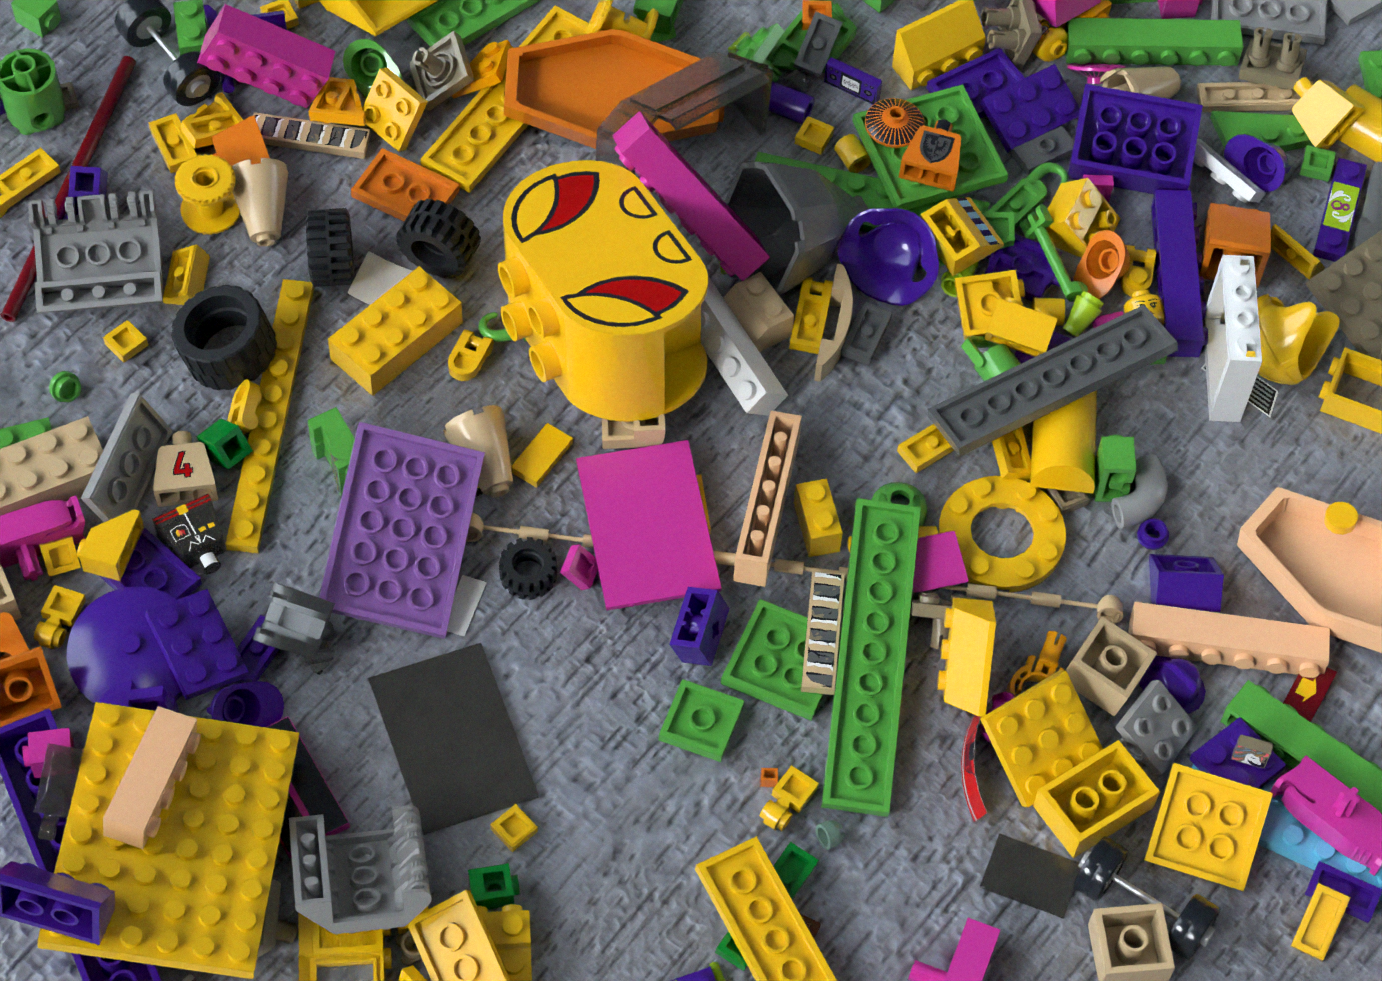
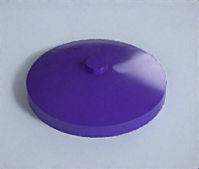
(117, 645)

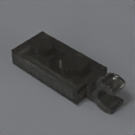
(57, 786)

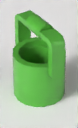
(993, 361)

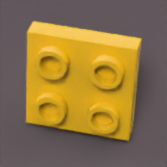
(393, 109)

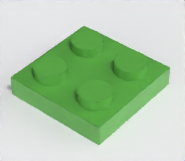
(701, 720)

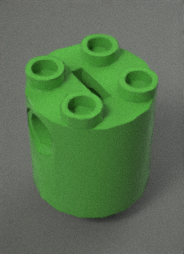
(31, 91)

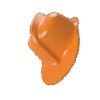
(1103, 263)

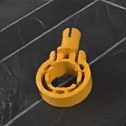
(1044, 666)

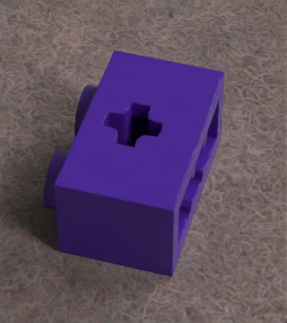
(699, 626)

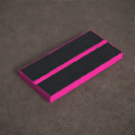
(308, 793)

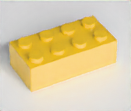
(395, 330)

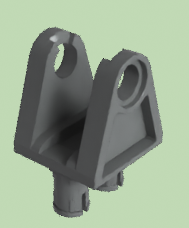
(296, 621)

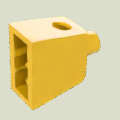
(1324, 111)

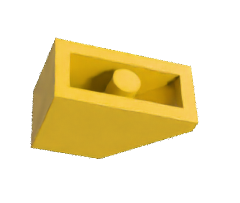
(111, 545)

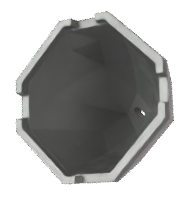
(794, 216)

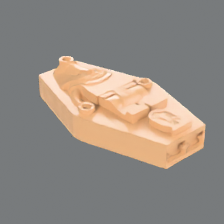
(1322, 574)

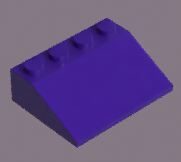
(1136, 139)

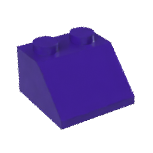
(1186, 582)

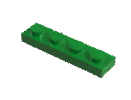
(793, 869)

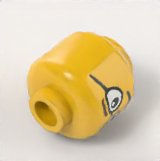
(1052, 43)

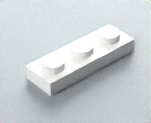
(1224, 173)

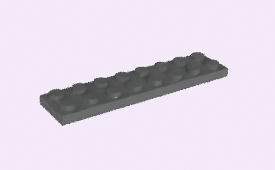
(1052, 380)

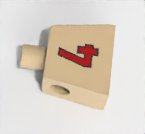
(183, 472)

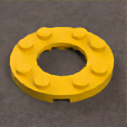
(1039, 509)

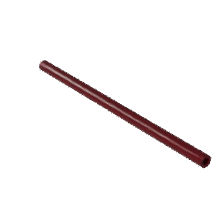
(82, 159)

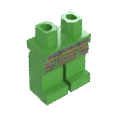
(332, 440)

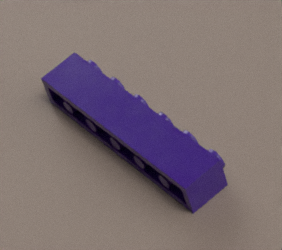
(1178, 269)

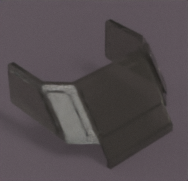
(693, 95)

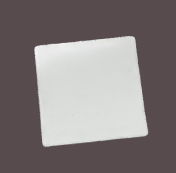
(375, 278)

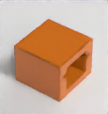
(768, 777)

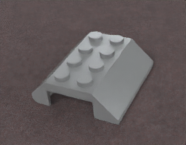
(96, 255)
(360, 877)

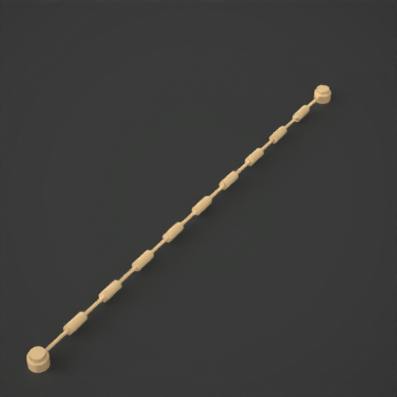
(1108, 607)

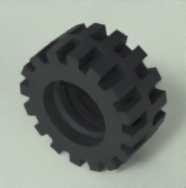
(523, 552)

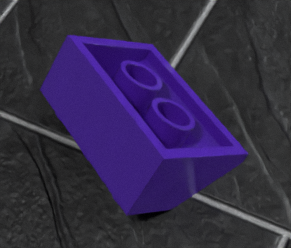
(55, 902)

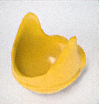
(1292, 339)

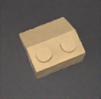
(760, 311)

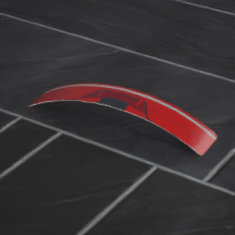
(969, 780)

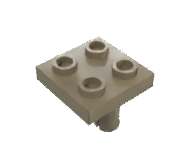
(1017, 29)
(1273, 62)

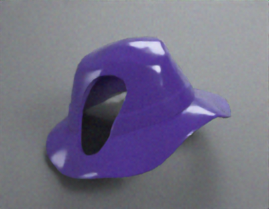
(887, 256)

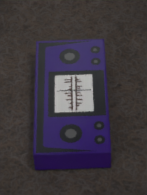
(852, 81)

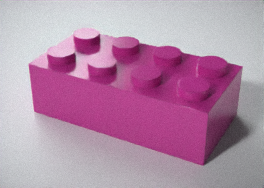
(266, 56)

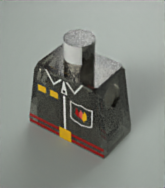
(192, 534)

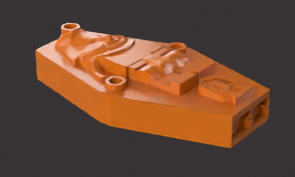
(580, 79)

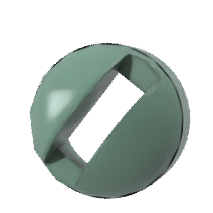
(829, 834)

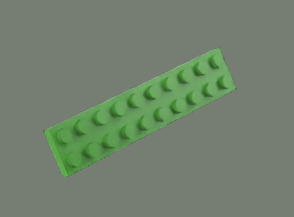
(871, 658)

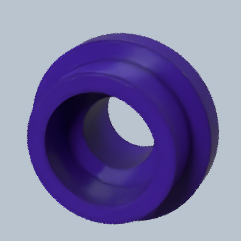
(1156, 527)

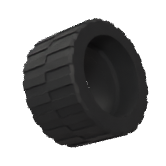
(208, 314)

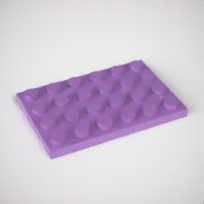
(401, 530)

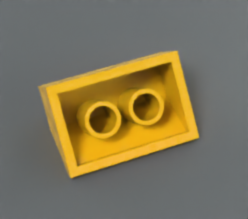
(938, 43)
(968, 654)

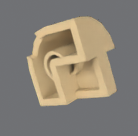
(633, 433)

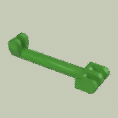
(1036, 227)

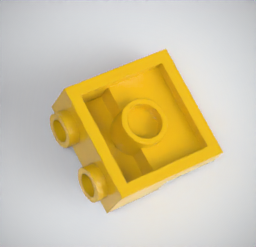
(979, 296)
(511, 938)

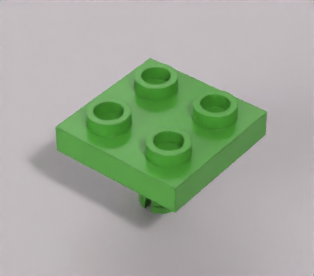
(761, 45)

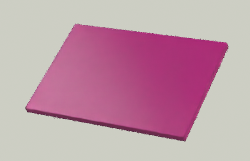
(647, 524)

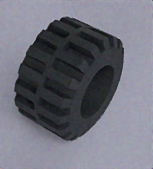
(438, 238)
(329, 247)

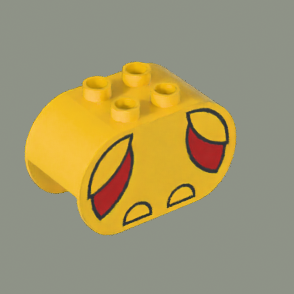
(603, 291)

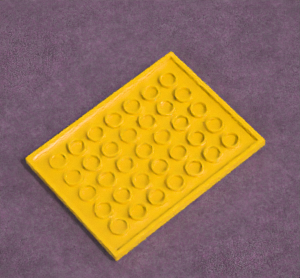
(207, 875)

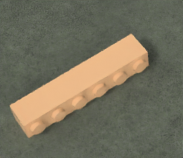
(767, 499)
(1231, 639)

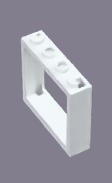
(1228, 370)

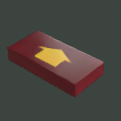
(1309, 693)

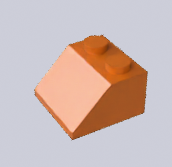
(26, 686)

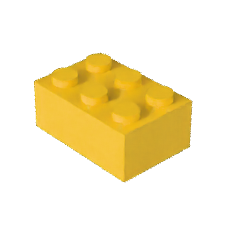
(1096, 798)

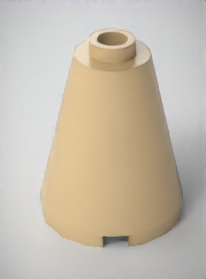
(1151, 81)
(261, 198)
(486, 434)

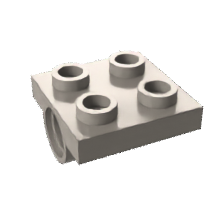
(1155, 728)

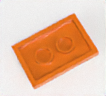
(398, 184)

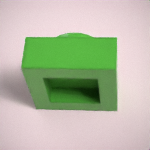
(1317, 163)

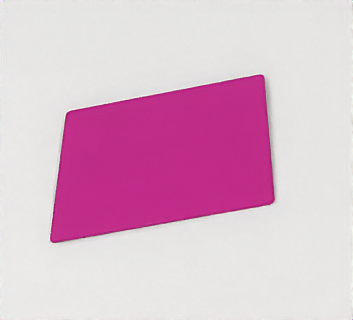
(938, 562)

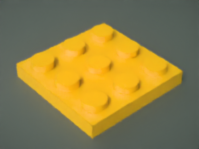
(1041, 735)
(1208, 826)

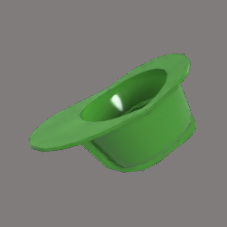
(363, 60)

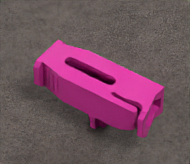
(34, 525)
(1333, 812)
(969, 959)

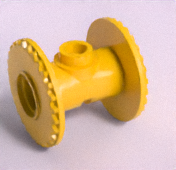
(608, 17)
(207, 194)

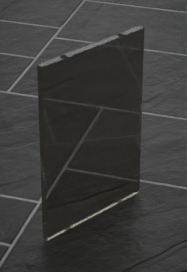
(453, 738)

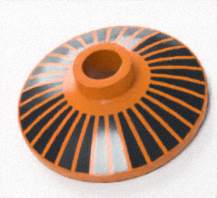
(893, 131)

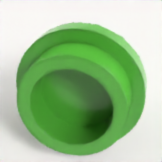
(65, 386)

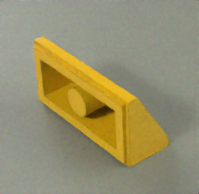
(1295, 253)
(186, 274)

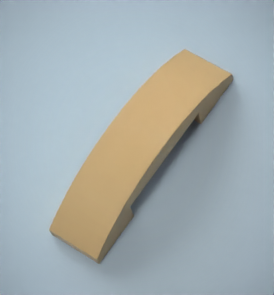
(831, 350)

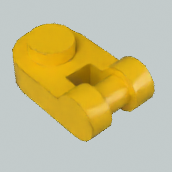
(1138, 277)
(465, 363)
(244, 404)

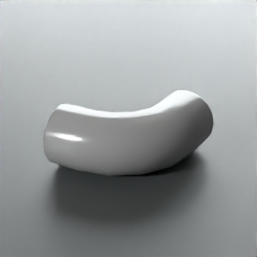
(1146, 498)

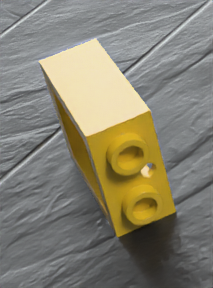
(1359, 366)

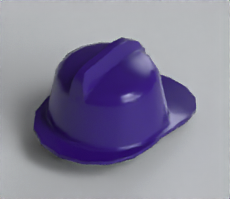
(1259, 161)
(1179, 678)
(248, 703)

